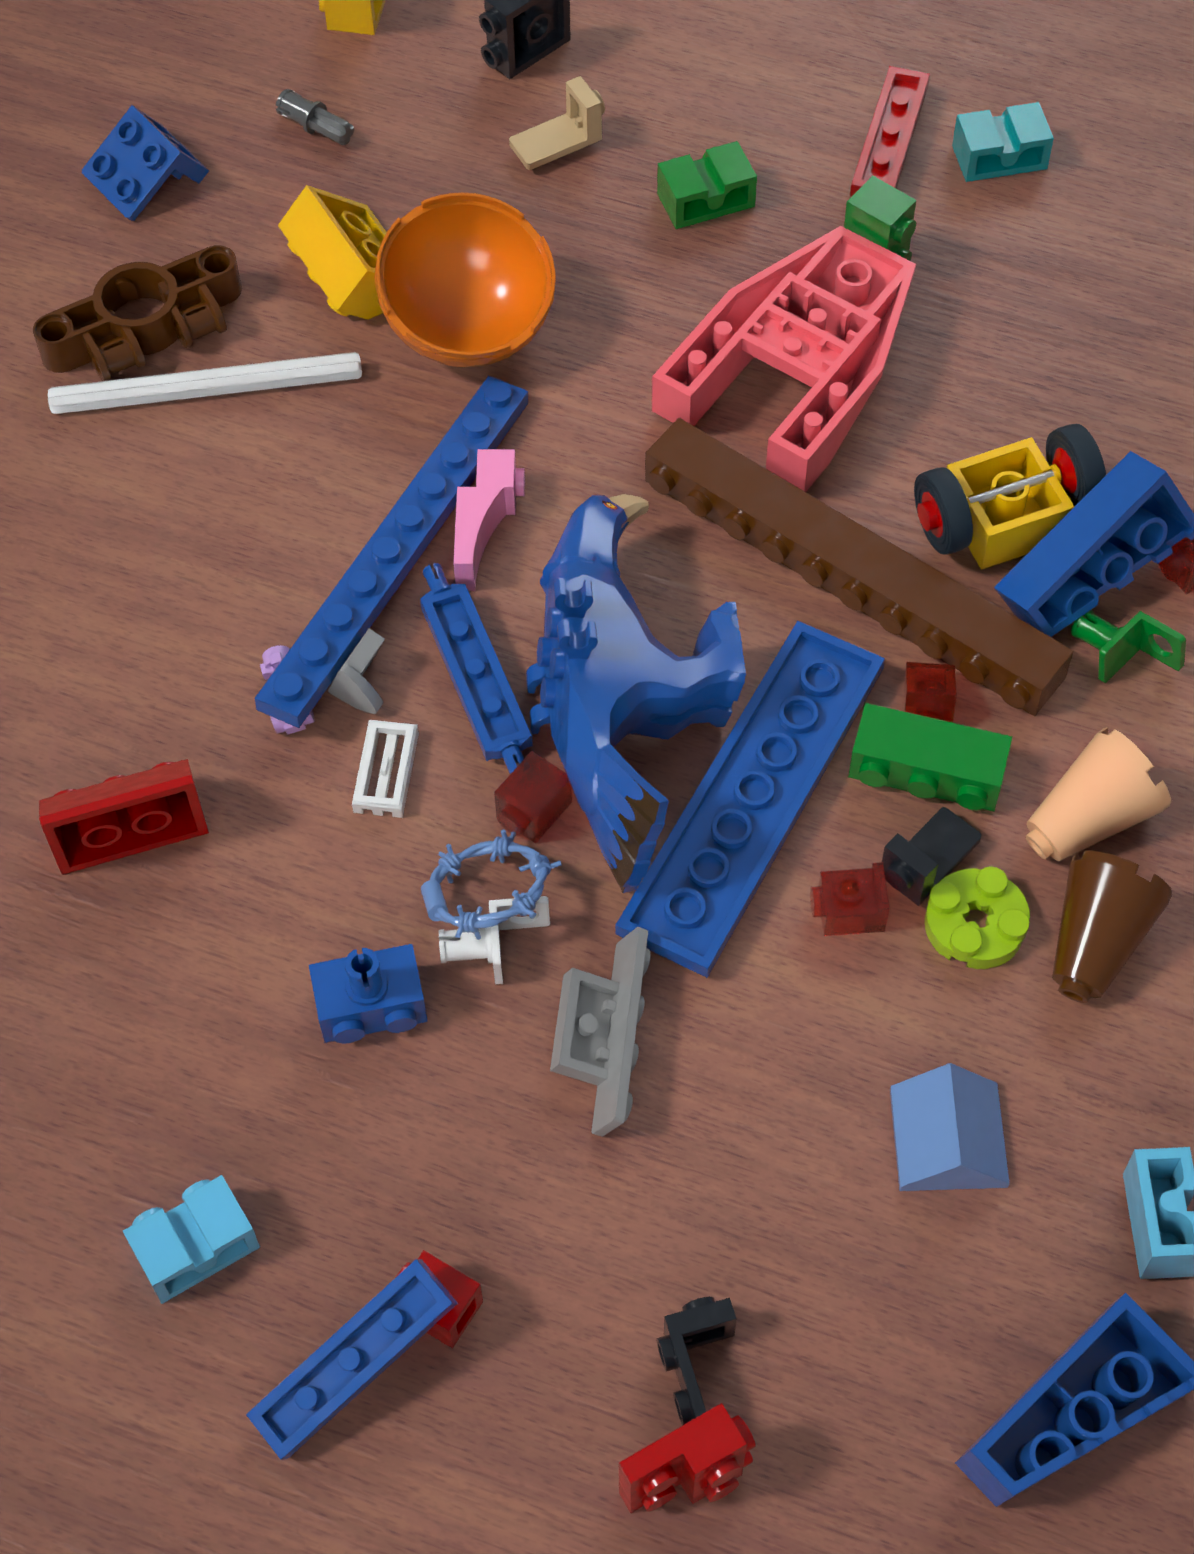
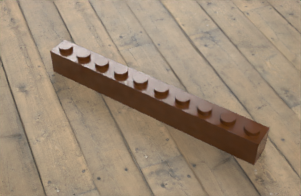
(858, 567)

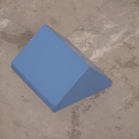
(948, 1131)

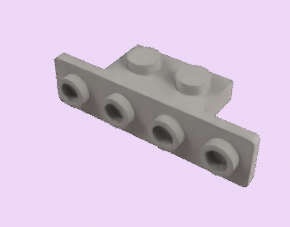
(599, 1029)

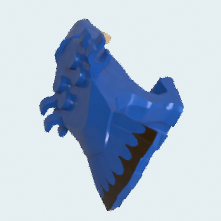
(614, 679)

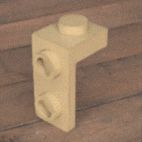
(565, 133)

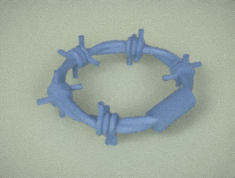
(470, 922)

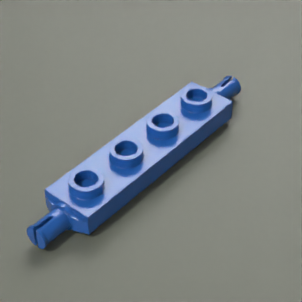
(475, 670)

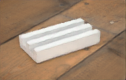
(380, 802)

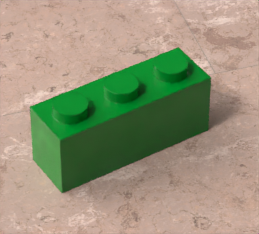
(929, 757)

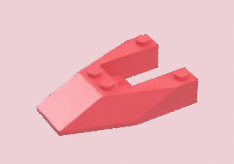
(814, 316)

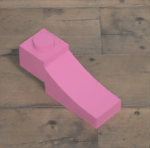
(483, 508)

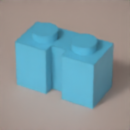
(1158, 1194)
(192, 1238)

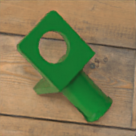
(1122, 643)

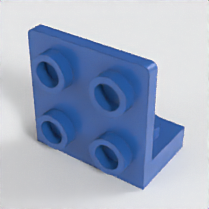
(138, 161)

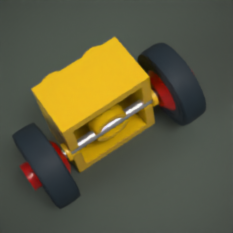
(1007, 496)

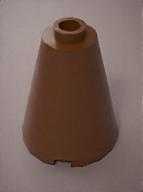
(1103, 922)

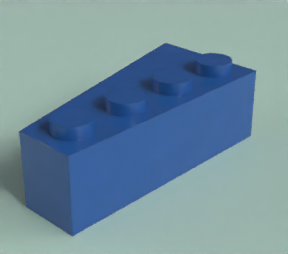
(1098, 545)
(1090, 1394)

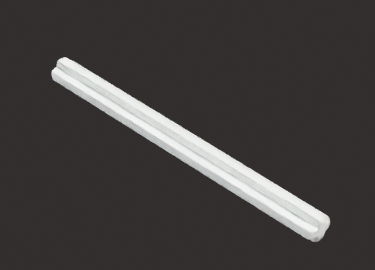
(204, 383)

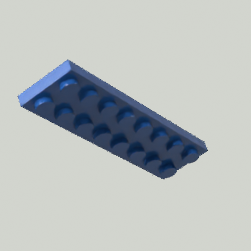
(751, 798)

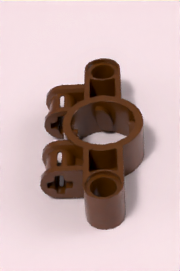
(91, 332)

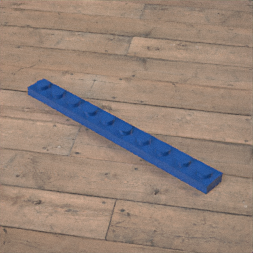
(389, 555)

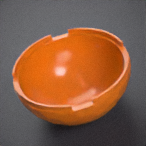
(464, 279)

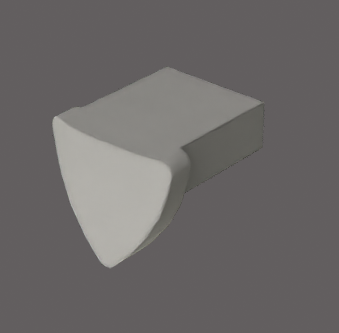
(350, 684)

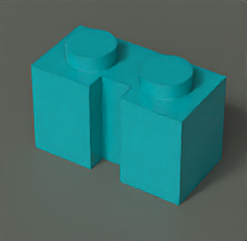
(1002, 144)

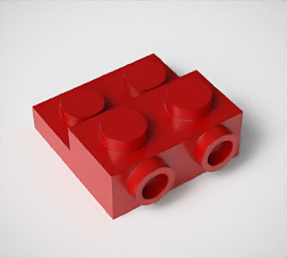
(700, 1456)

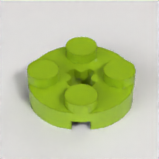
(982, 891)

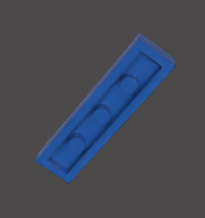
(351, 1359)

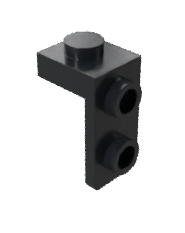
(929, 856)
(697, 1325)

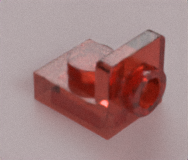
(930, 690)

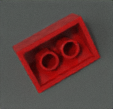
(122, 816)

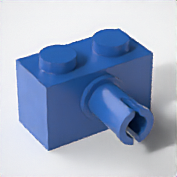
(368, 994)

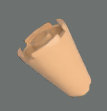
(1096, 798)

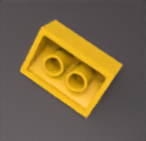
(339, 247)

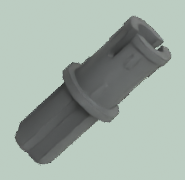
(313, 117)

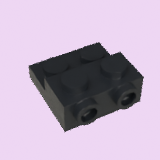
(523, 32)

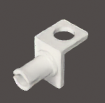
(470, 948)

